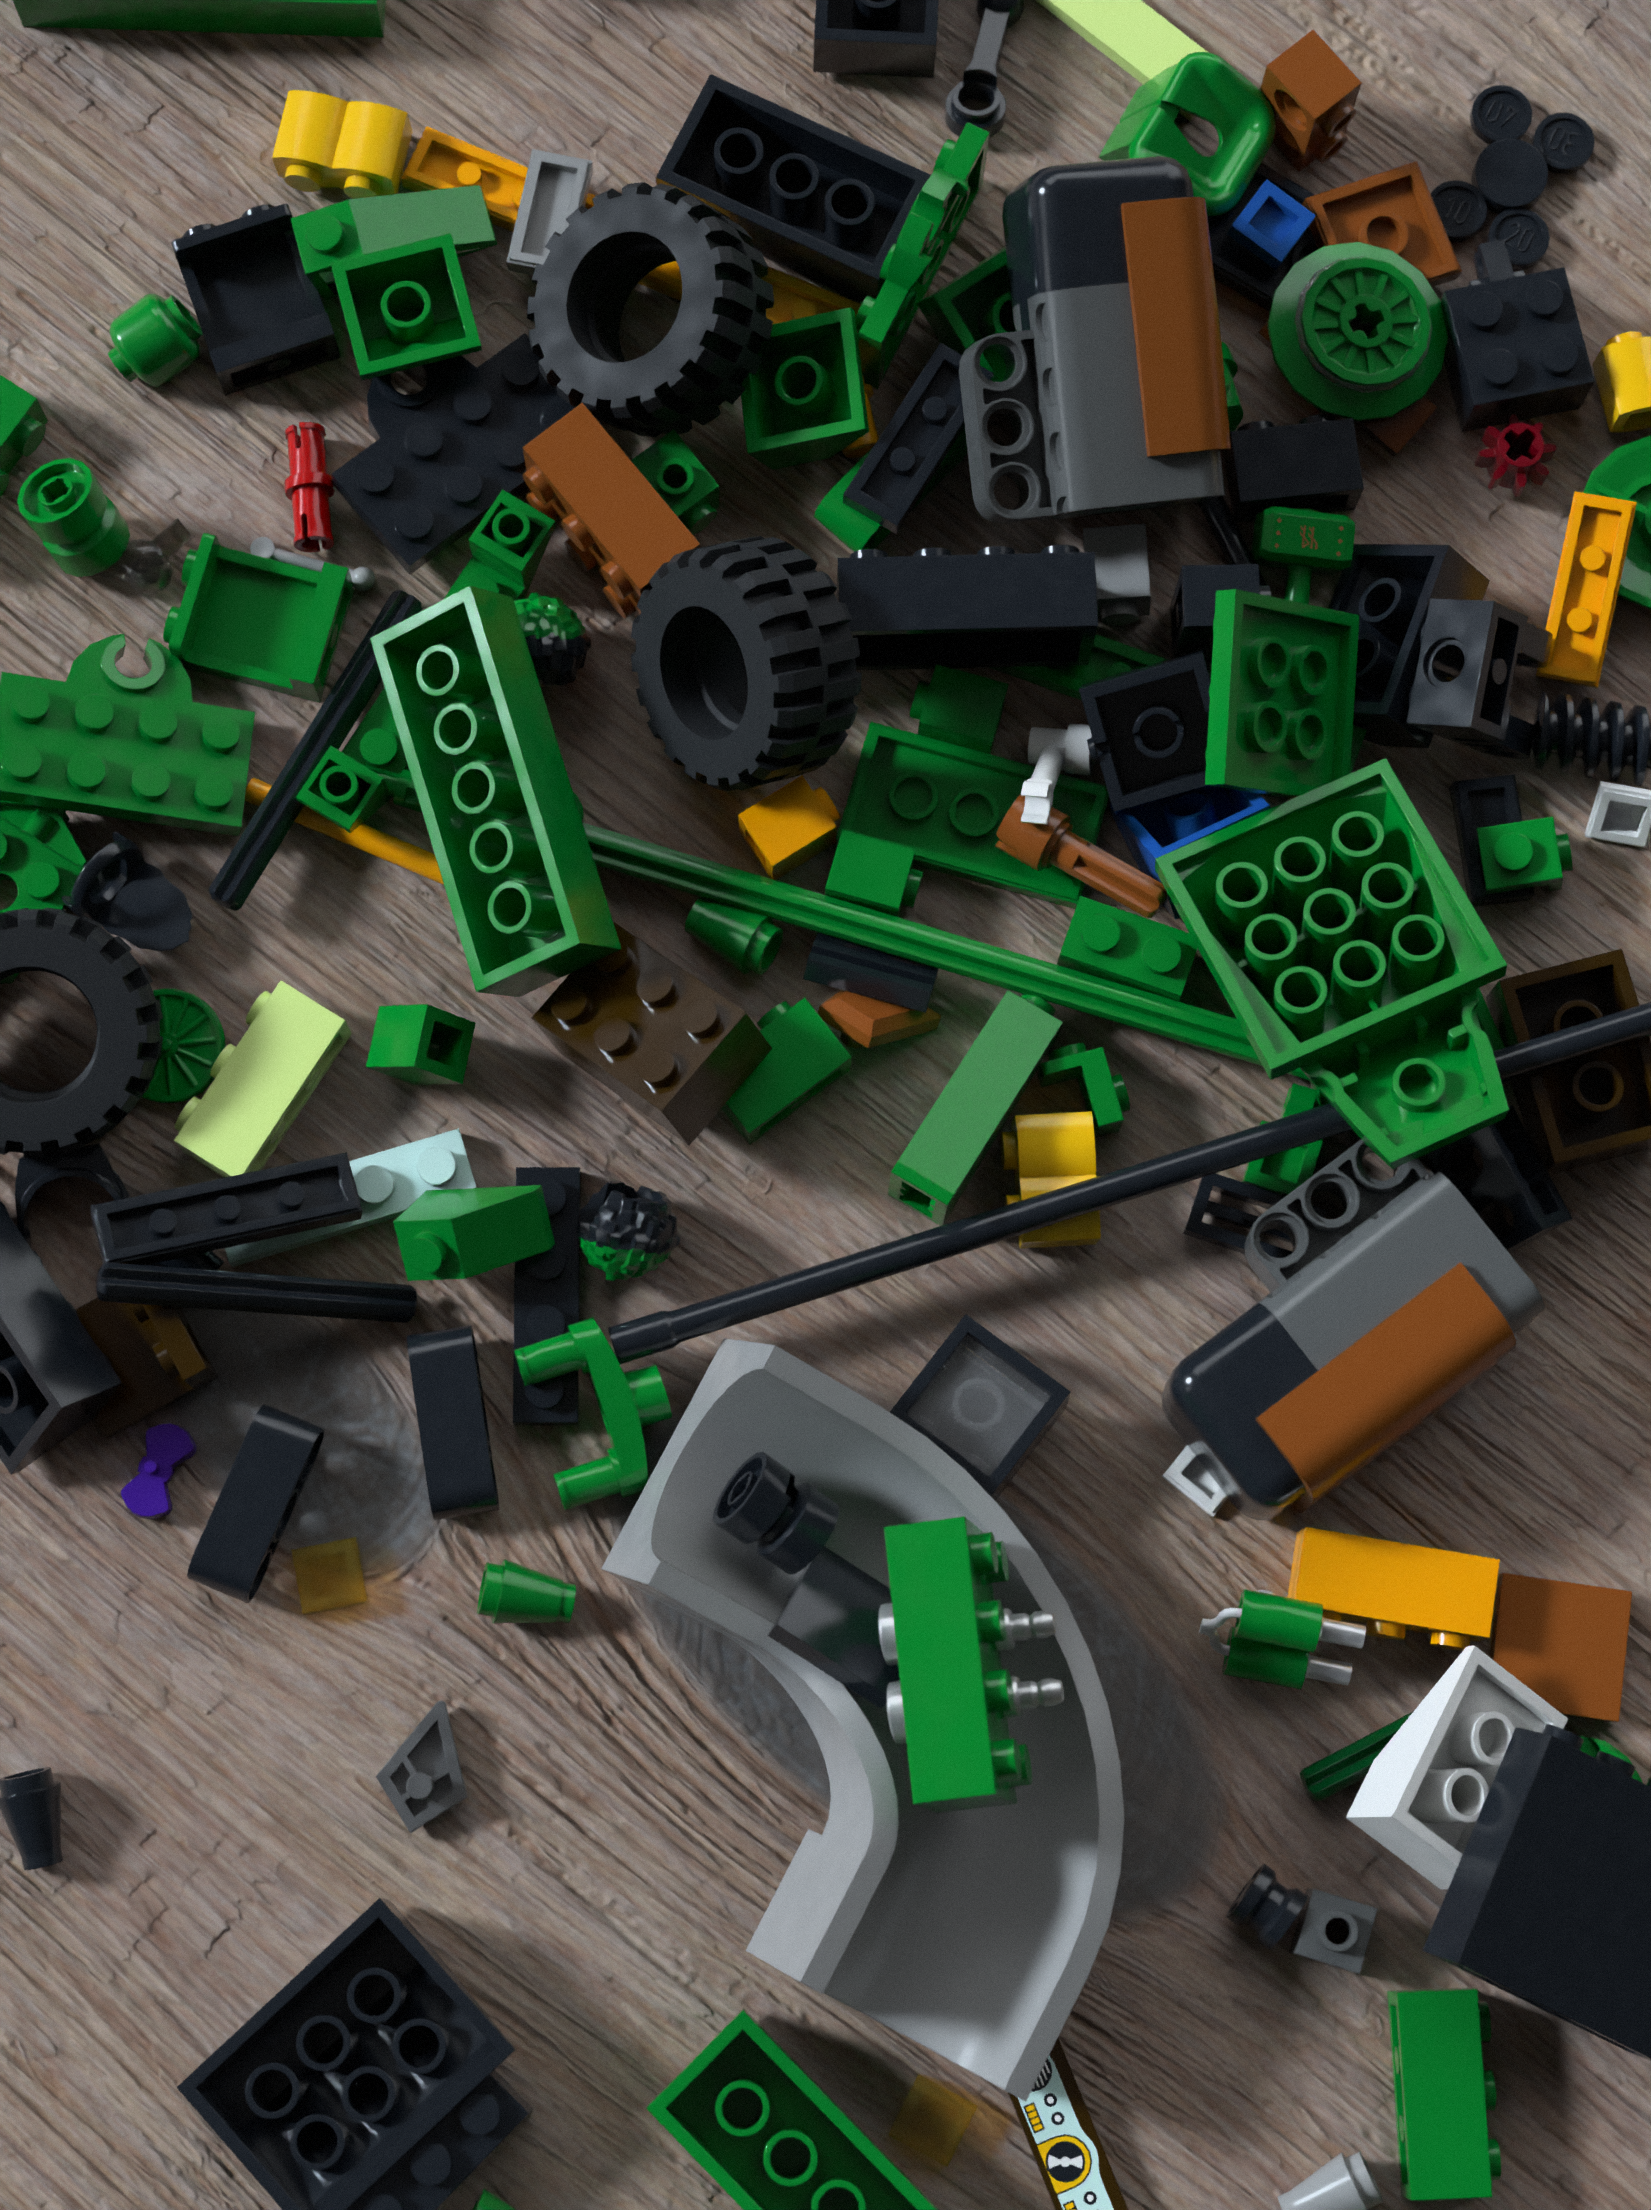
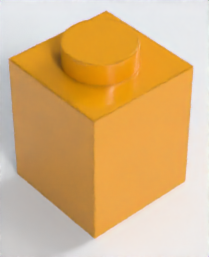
(789, 827)

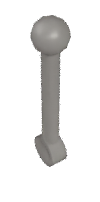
(362, 577)

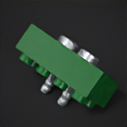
(952, 1684)

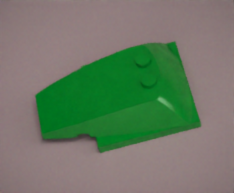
(1350, 958)

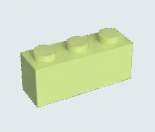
(261, 1082)

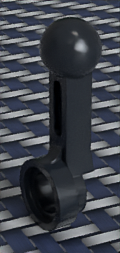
(981, 74)

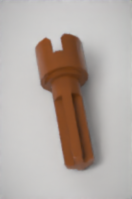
(1057, 845)

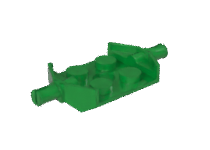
(38, 857)

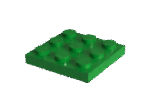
(1280, 694)

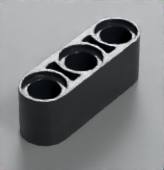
(452, 1422)
(256, 1503)

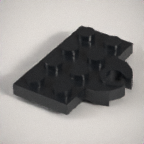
(447, 449)

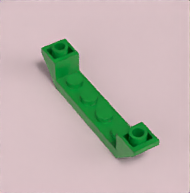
(504, 561)

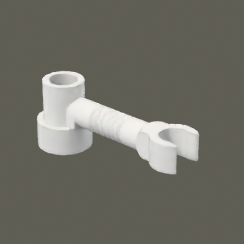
(1052, 752)

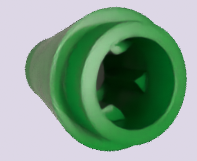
(736, 935)
(524, 1595)

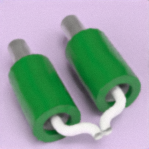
(1275, 1640)

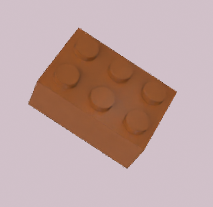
(603, 506)

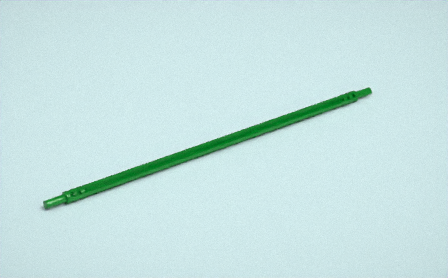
(900, 937)

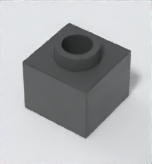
(1310, 1936)

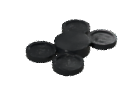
(1512, 173)

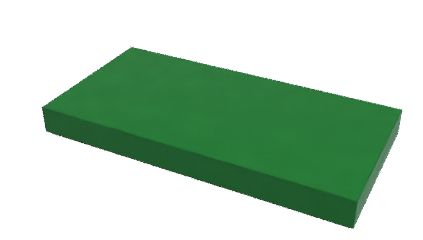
(951, 806)

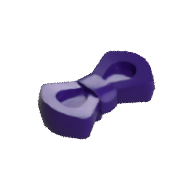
(148, 1492)

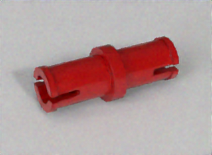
(309, 487)

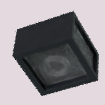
(982, 1404)

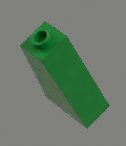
(974, 1106)

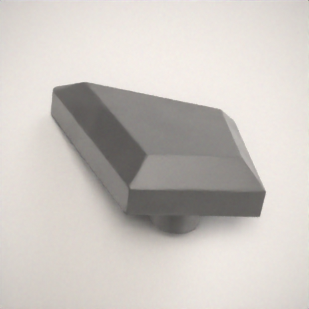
(425, 1771)

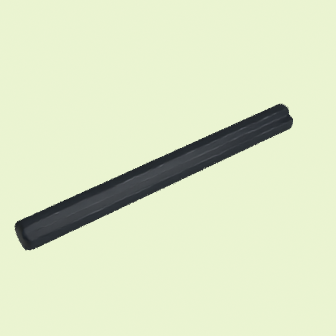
(328, 728)

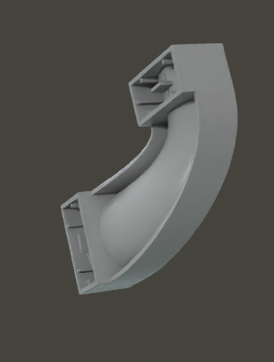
(924, 1920)

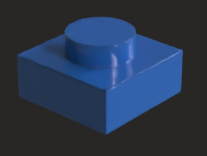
(1271, 224)

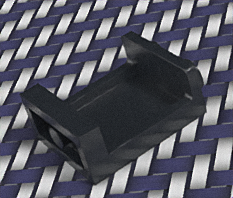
(254, 298)

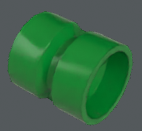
(73, 517)

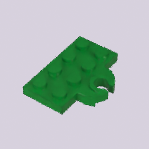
(920, 250)
(124, 743)

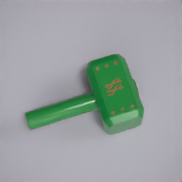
(1302, 544)

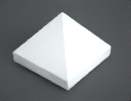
(1621, 815)

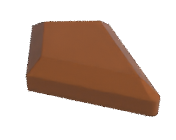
(873, 1021)

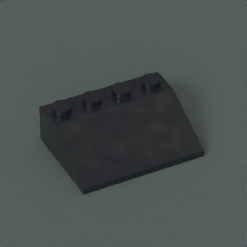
(347, 2065)

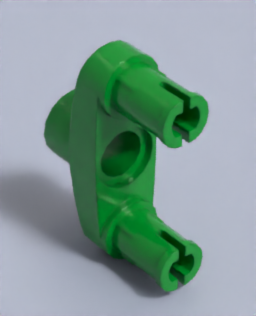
(625, 1402)

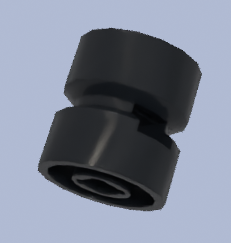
(783, 1518)

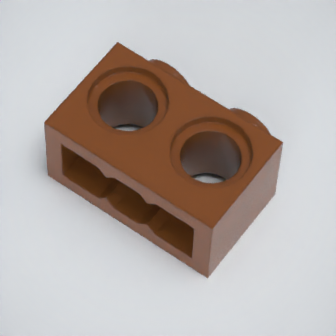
(1311, 100)

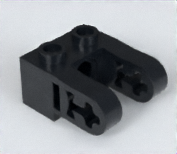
(1475, 704)

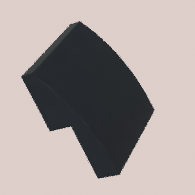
(835, 1625)

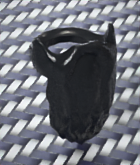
(131, 898)

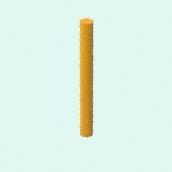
(362, 838)

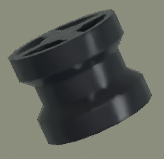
(1266, 1906)

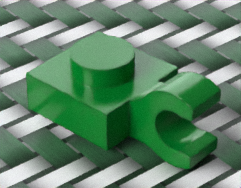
(1293, 1167)

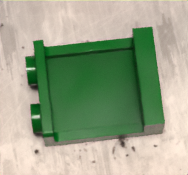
(259, 619)

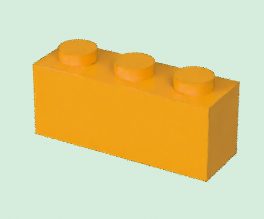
(1396, 1586)

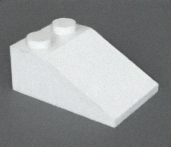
(1442, 1763)

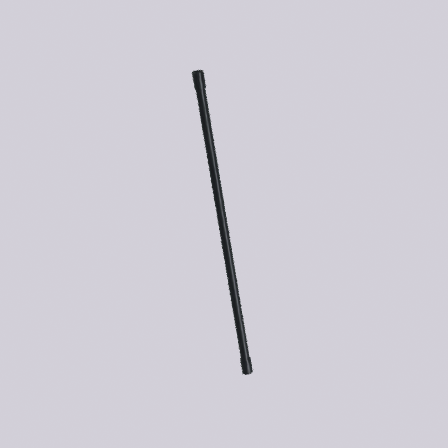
(669, 1328)

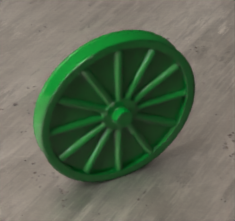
(189, 1047)

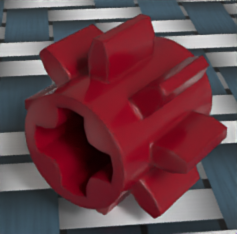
(1519, 438)

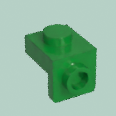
(1523, 855)
(1100, 1091)

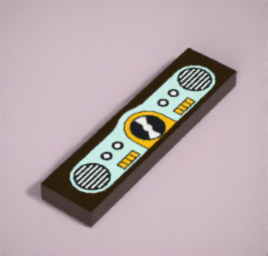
(1066, 2141)

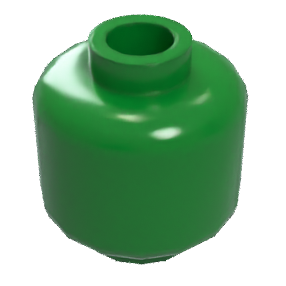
(154, 340)

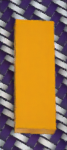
(1587, 588)

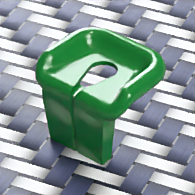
(1215, 93)

